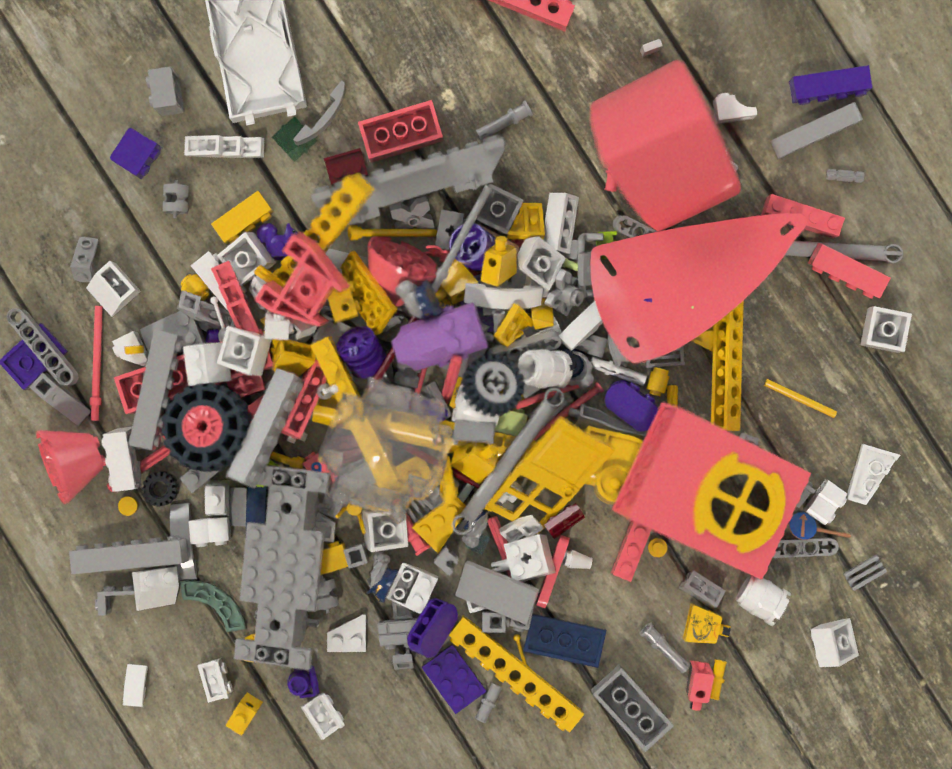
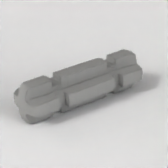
(845, 175)

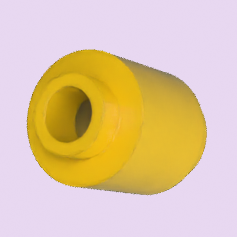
(658, 381)

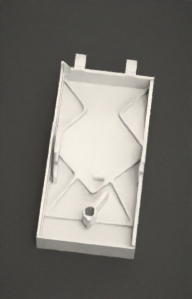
(255, 58)

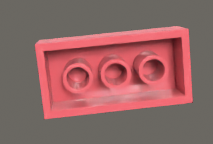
(400, 131)

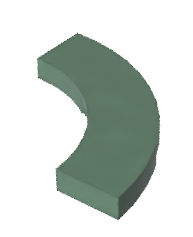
(216, 598)

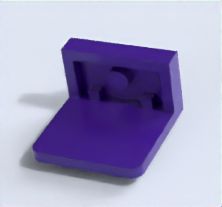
(135, 153)

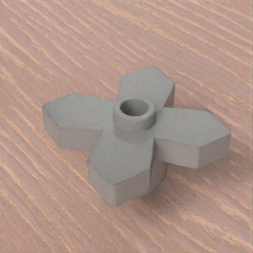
(412, 213)
(565, 294)

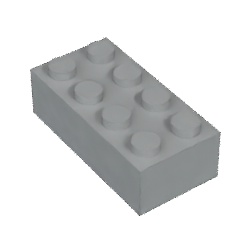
(632, 708)

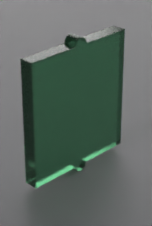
(285, 137)

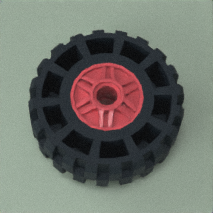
(205, 427)

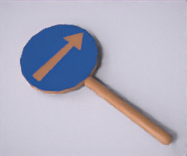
(805, 527)

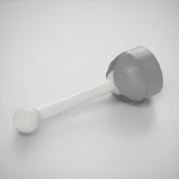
(214, 300)
(327, 391)

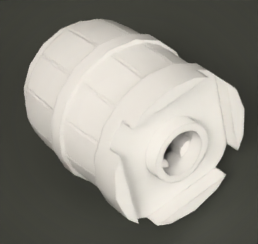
(545, 368)
(466, 413)
(762, 599)

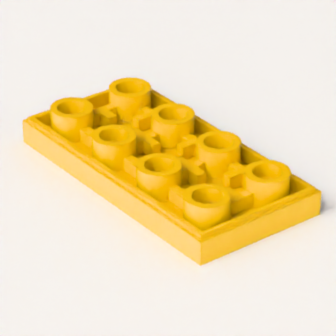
(373, 301)

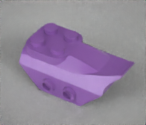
(440, 337)

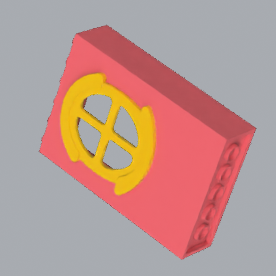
(680, 475)

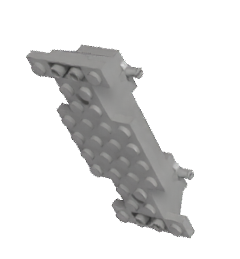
(457, 168)
(284, 567)

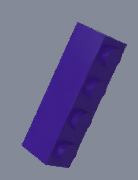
(830, 84)

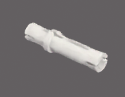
(621, 372)

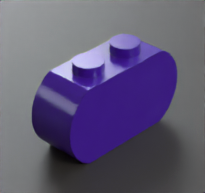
(631, 404)
(432, 627)

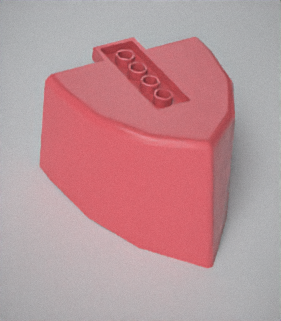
(664, 147)

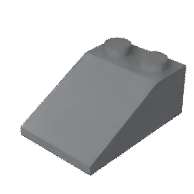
(176, 324)

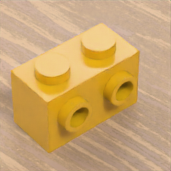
(342, 303)

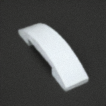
(503, 297)

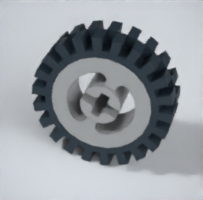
(499, 376)

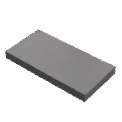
(497, 592)

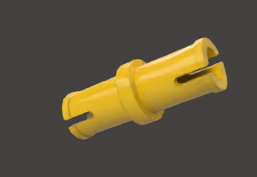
(718, 671)

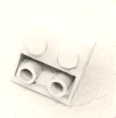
(112, 288)
(412, 587)

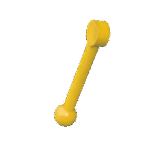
(516, 637)

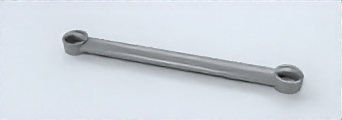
(854, 251)
(508, 461)

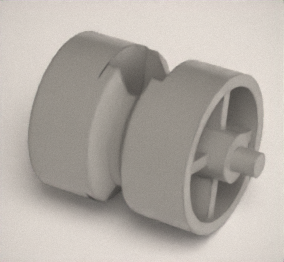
(175, 199)
(406, 376)
(326, 597)

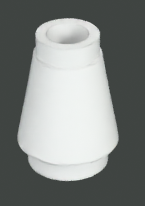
(576, 560)

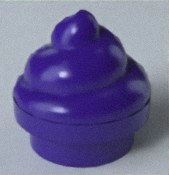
(212, 336)

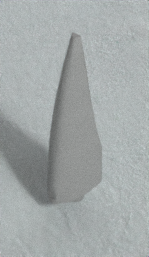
(596, 418)

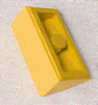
(542, 315)

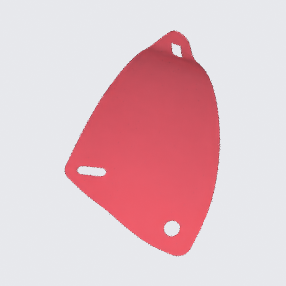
(682, 268)

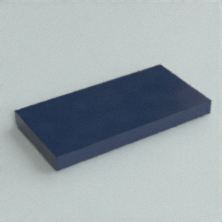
(565, 640)

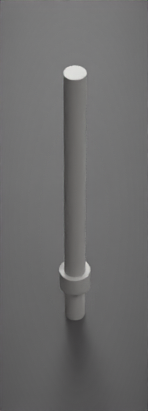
(442, 272)

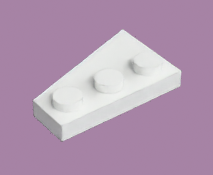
(868, 472)

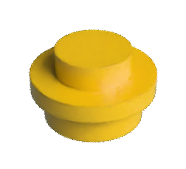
(657, 547)

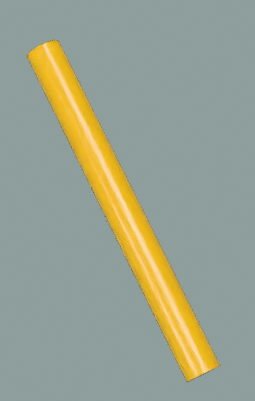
(800, 398)

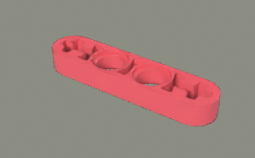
(550, 579)

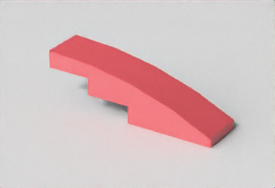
(234, 297)

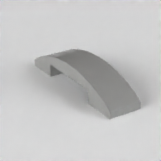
(307, 134)
(202, 311)
(179, 525)

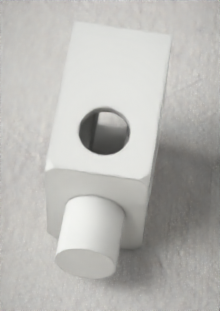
(217, 498)

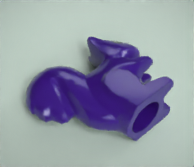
(275, 243)

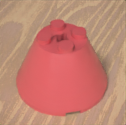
(396, 263)
(70, 460)

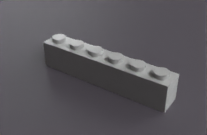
(155, 390)
(265, 428)
(128, 556)

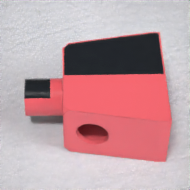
(699, 684)

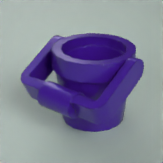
(302, 681)

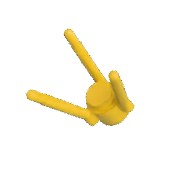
(355, 511)

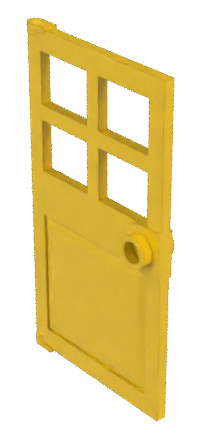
(559, 462)

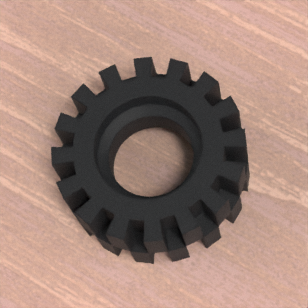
(151, 480)

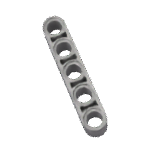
(816, 130)
(34, 344)

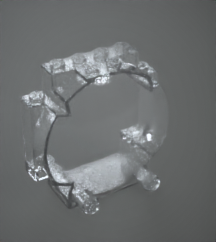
(385, 449)

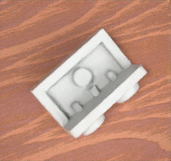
(214, 680)
(323, 715)

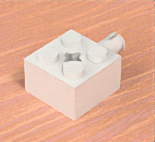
(517, 558)

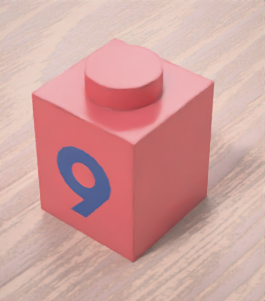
(313, 464)

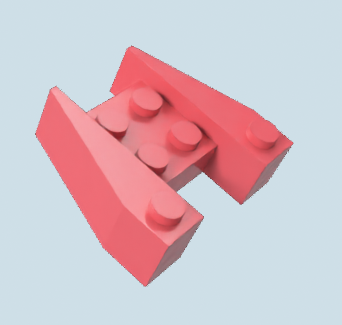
(307, 286)

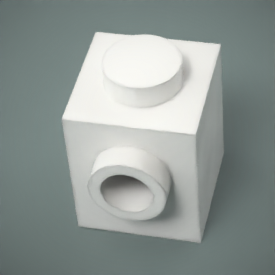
(277, 326)

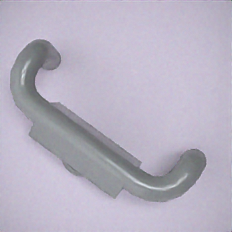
(584, 261)

